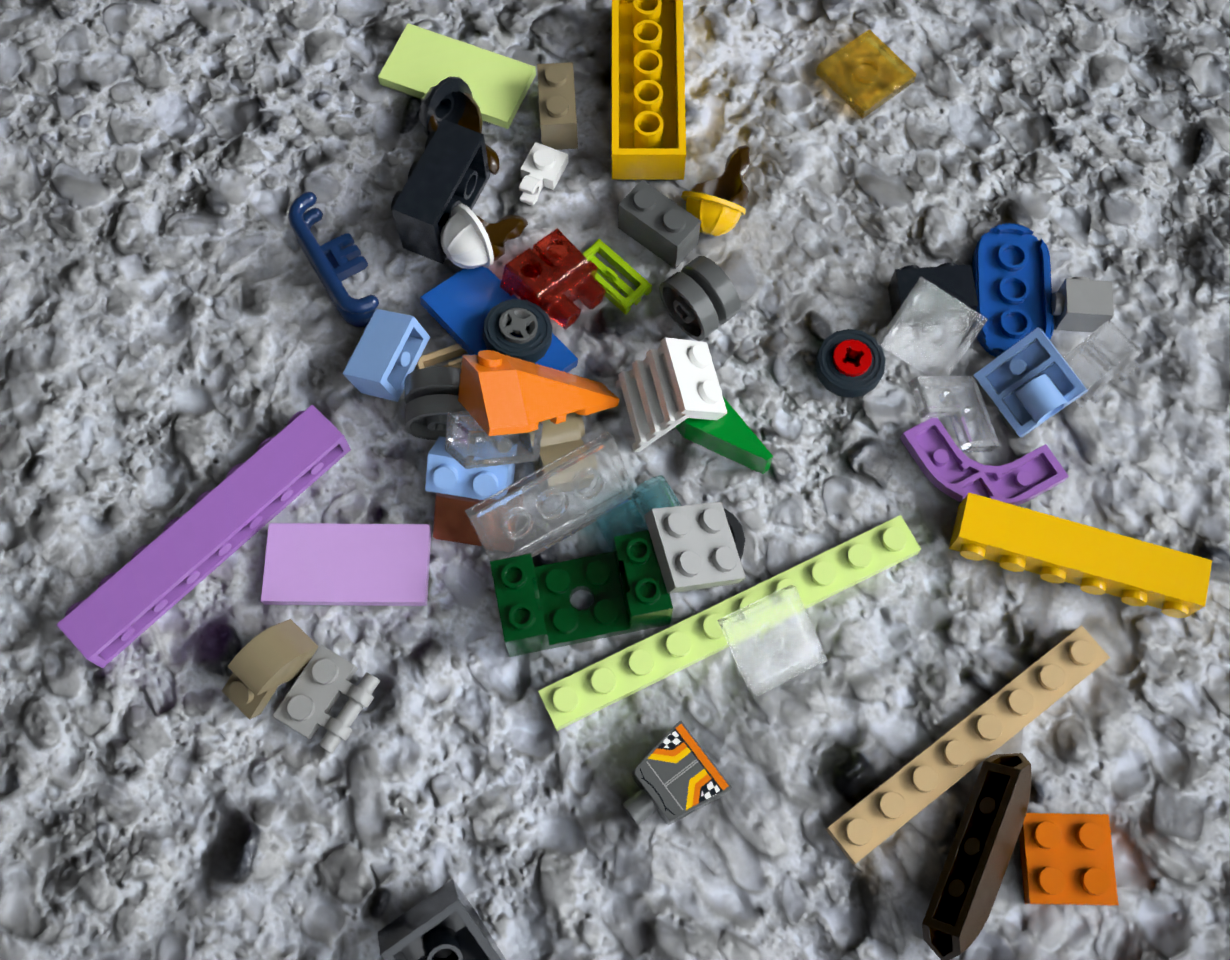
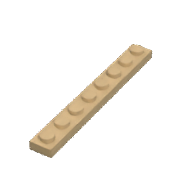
(966, 745)

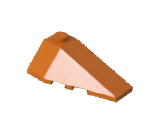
(516, 395)

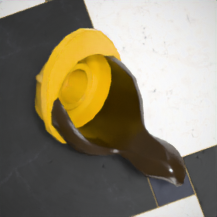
(723, 199)

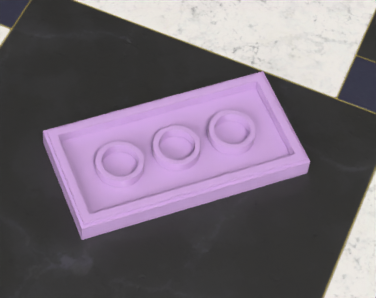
(346, 564)

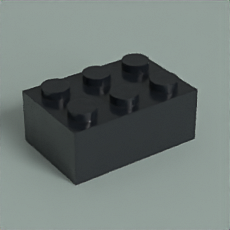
(446, 175)

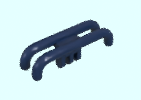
(332, 261)

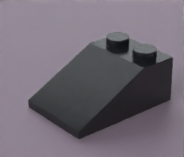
(439, 929)

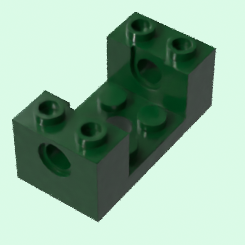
(538, 607)

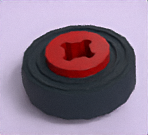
(849, 377)

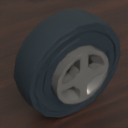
(524, 320)

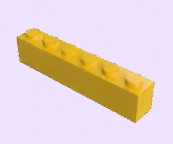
(1081, 556)

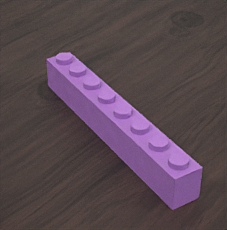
(203, 537)

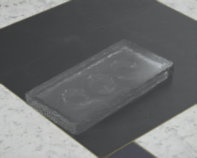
(553, 501)

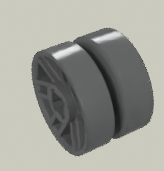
(700, 298)
(429, 398)

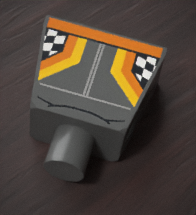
(675, 779)

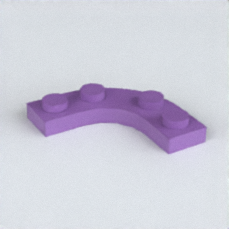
(957, 474)

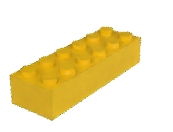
(648, 90)

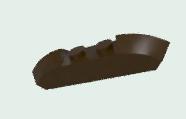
(978, 855)

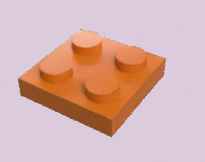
(1067, 860)

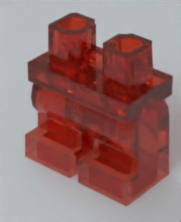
(554, 278)

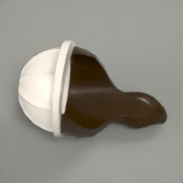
(474, 242)

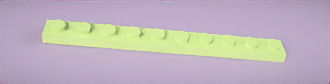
(702, 635)

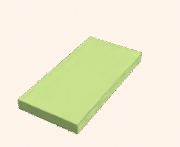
(427, 58)

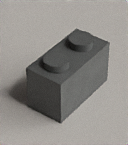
(658, 224)

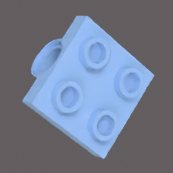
(1030, 382)

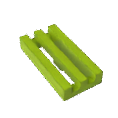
(633, 297)

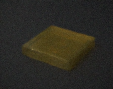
(866, 73)

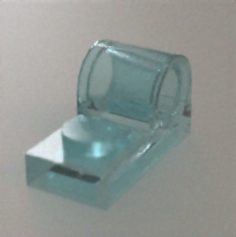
(630, 515)

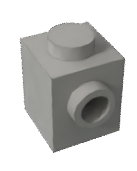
(1082, 304)

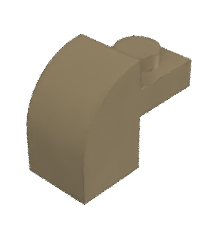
(265, 664)

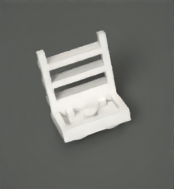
(670, 387)

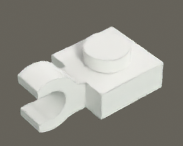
(541, 169)

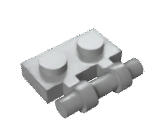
(317, 691)

